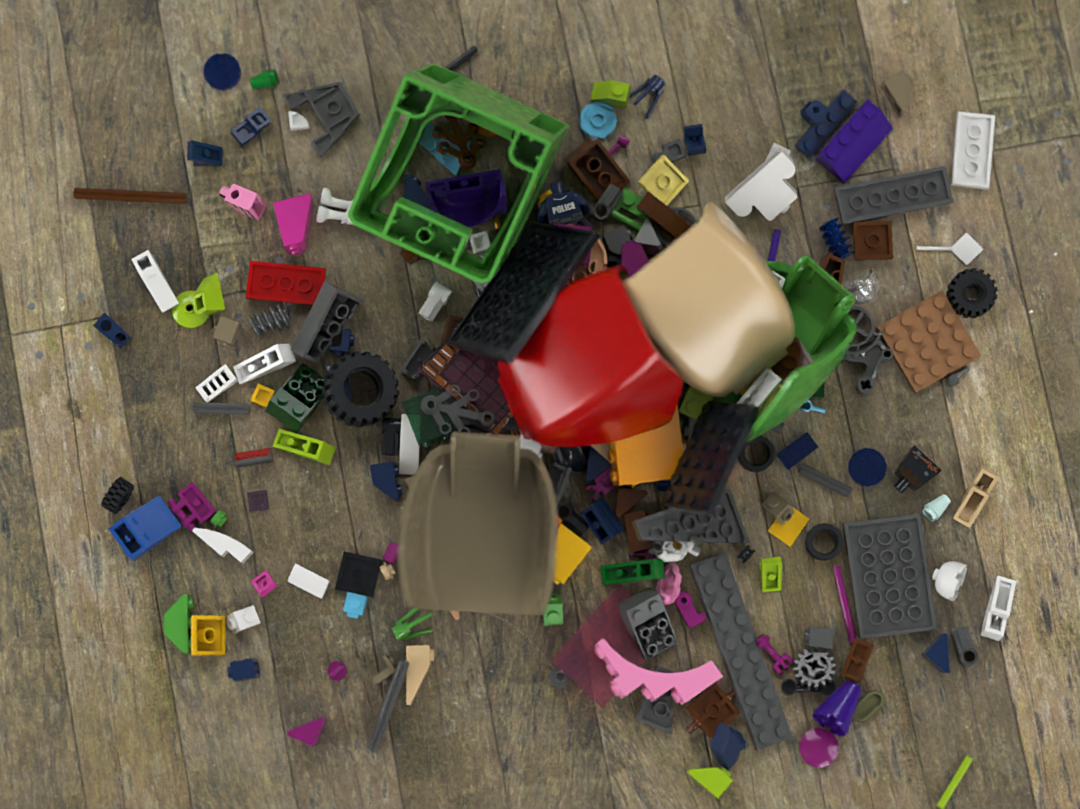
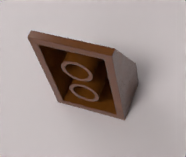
(595, 167)

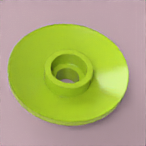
(187, 318)

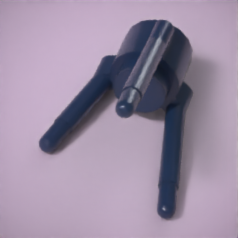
(652, 86)

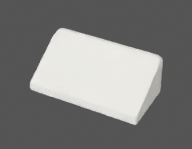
(308, 581)

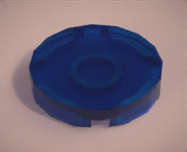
(222, 71)
(867, 467)

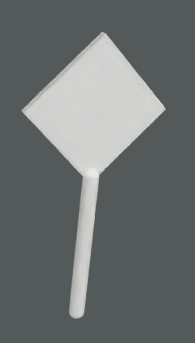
(965, 248)

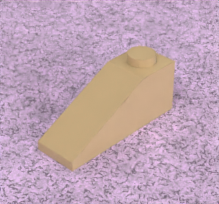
(419, 663)

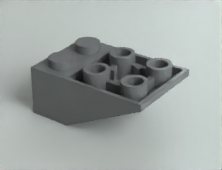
(648, 623)

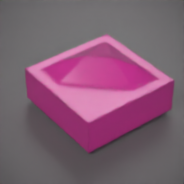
(264, 583)

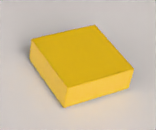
(262, 395)

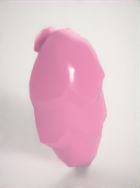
(669, 586)

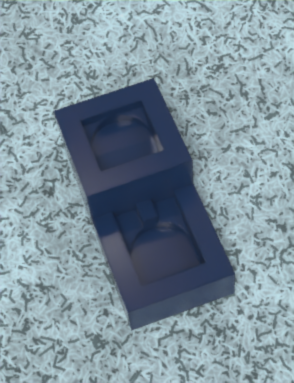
(251, 126)

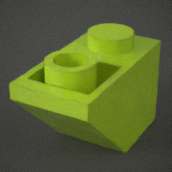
(208, 296)

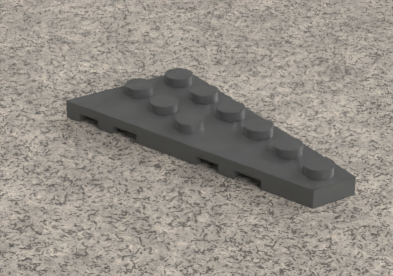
(682, 526)

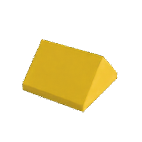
(207, 635)

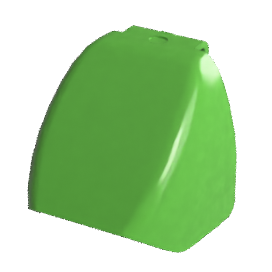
(823, 327)

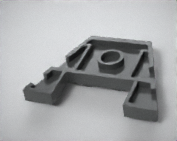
(333, 109)

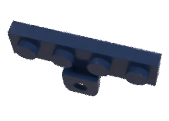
(823, 121)

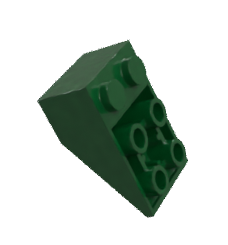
(297, 398)

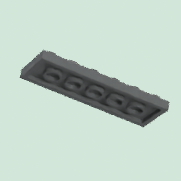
(893, 195)

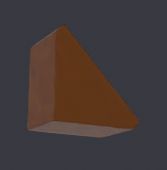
(627, 499)

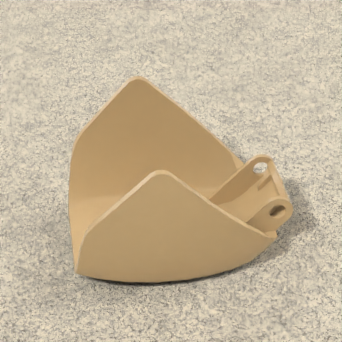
(713, 307)

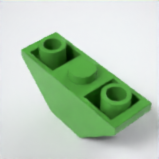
(178, 623)

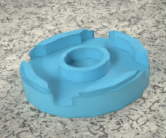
(598, 120)

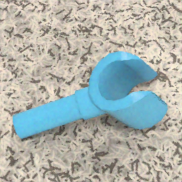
(808, 406)

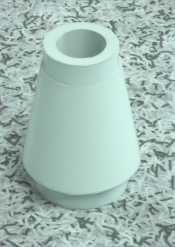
(935, 508)

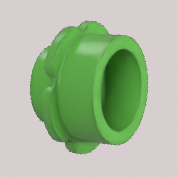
(219, 519)

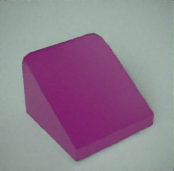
(391, 553)

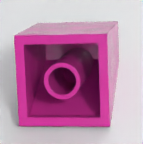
(295, 222)

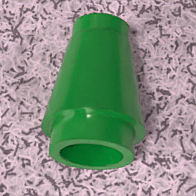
(265, 79)

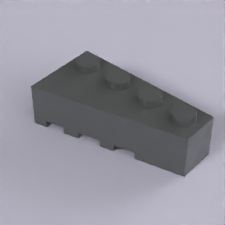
(325, 321)

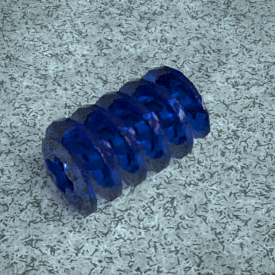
(835, 239)

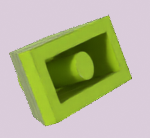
(612, 93)
(712, 779)

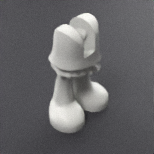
(329, 201)

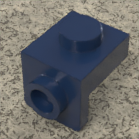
(694, 139)
(347, 341)

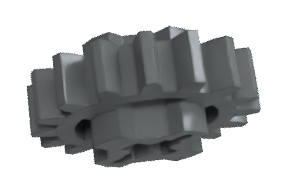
(815, 661)

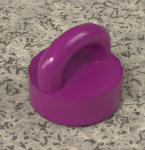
(337, 670)

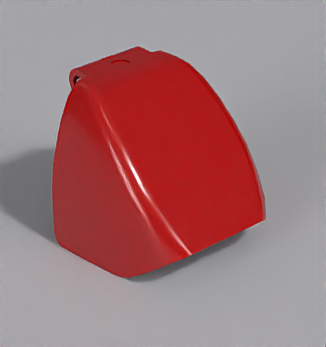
(590, 370)

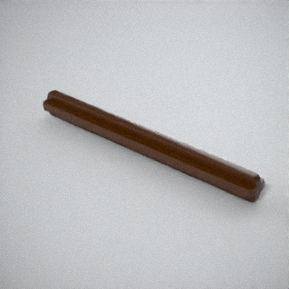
(130, 195)

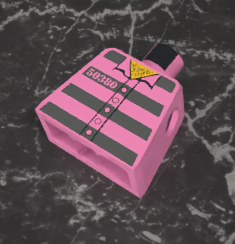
(243, 201)

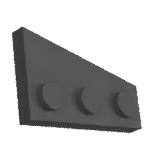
(658, 712)

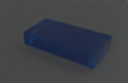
(797, 451)

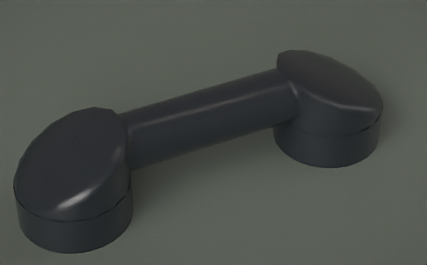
(789, 687)

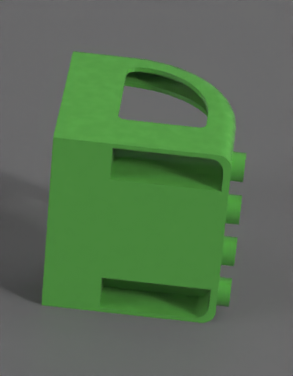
(439, 92)

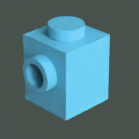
(355, 605)

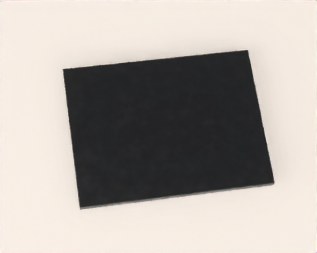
(522, 291)

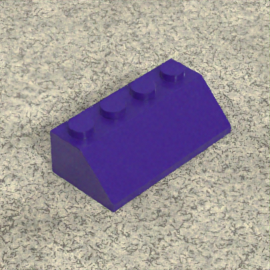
(855, 141)

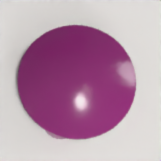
(818, 747)

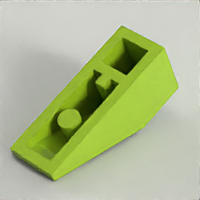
(304, 446)

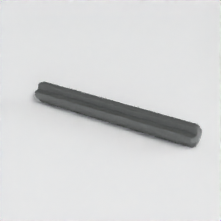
(388, 705)

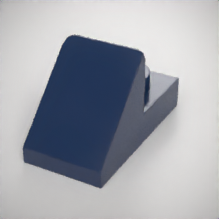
(204, 154)

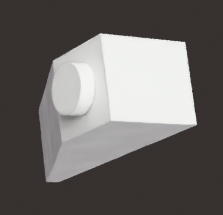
(264, 363)

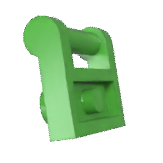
(628, 203)

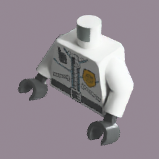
(674, 550)

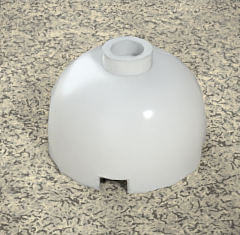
(949, 579)

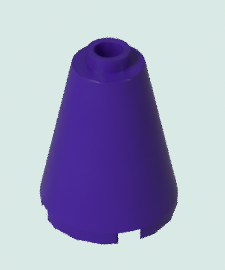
(839, 708)

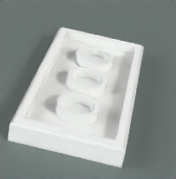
(972, 150)

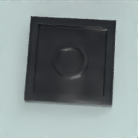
(358, 574)

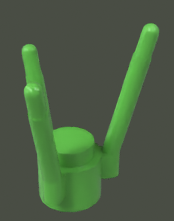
(403, 629)

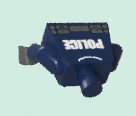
(563, 206)

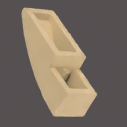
(975, 496)

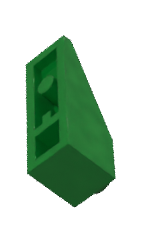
(633, 571)

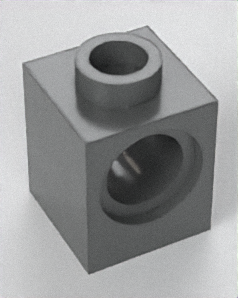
(819, 637)

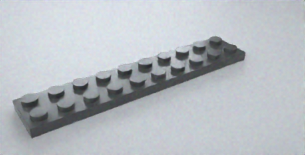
(739, 651)

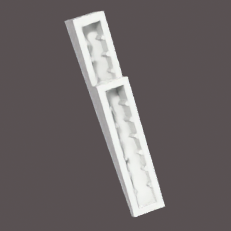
(761, 389)

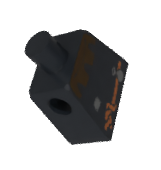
(915, 470)

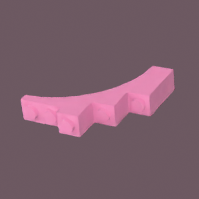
(654, 684)

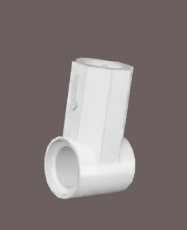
(437, 298)

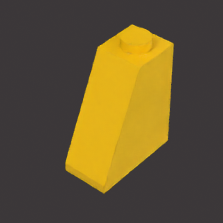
(569, 554)

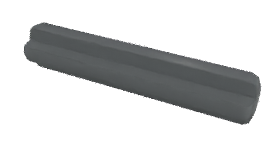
(221, 408)
(825, 480)

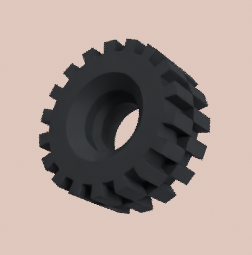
(975, 279)

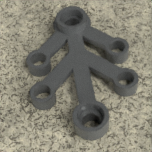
(454, 410)

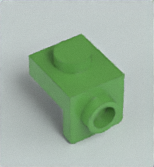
(554, 611)

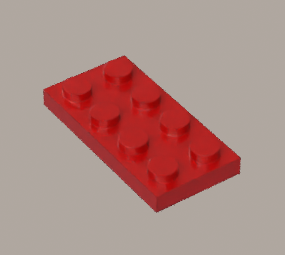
(284, 283)

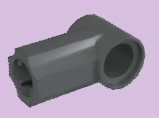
(608, 201)
(964, 644)

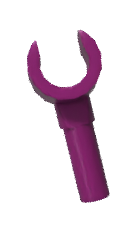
(622, 141)
(643, 553)

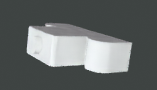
(765, 188)

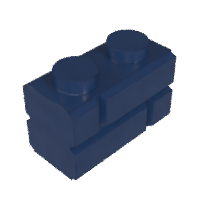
(602, 521)
(244, 670)

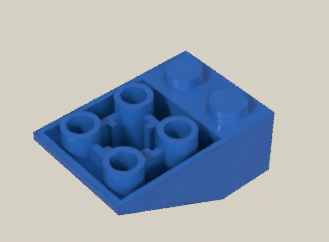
(145, 528)

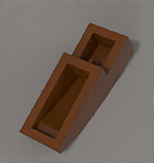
(663, 216)

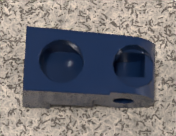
(112, 330)

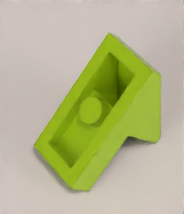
(771, 574)

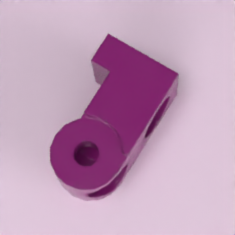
(687, 610)

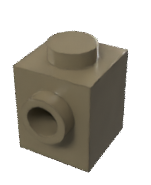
(226, 332)

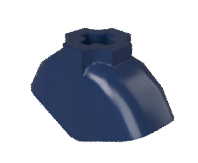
(727, 745)

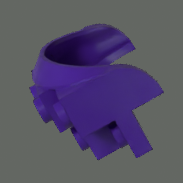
(467, 197)

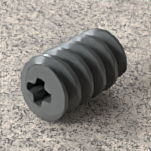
(270, 319)

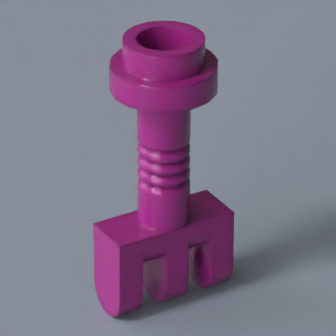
(762, 641)

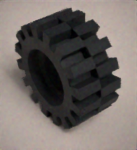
(117, 495)

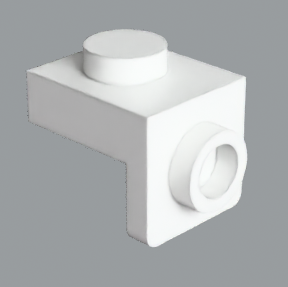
(242, 619)

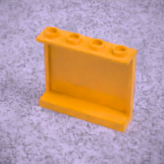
(647, 455)

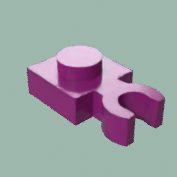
(603, 484)

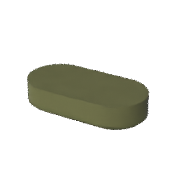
(868, 705)

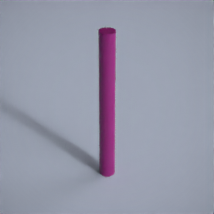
(844, 603)

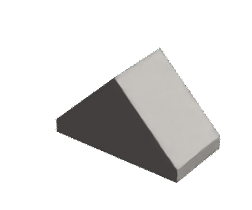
(648, 239)

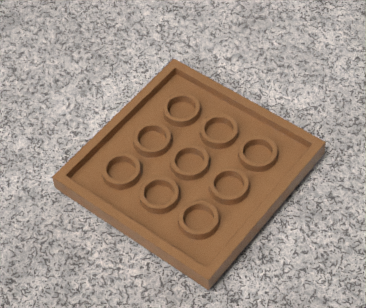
(928, 341)

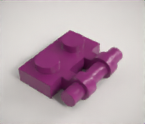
(196, 502)

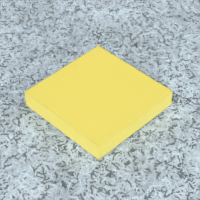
(663, 180)

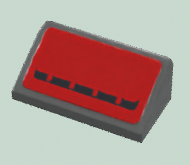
(252, 457)

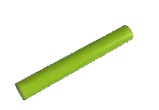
(954, 782)

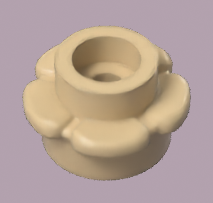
(388, 571)

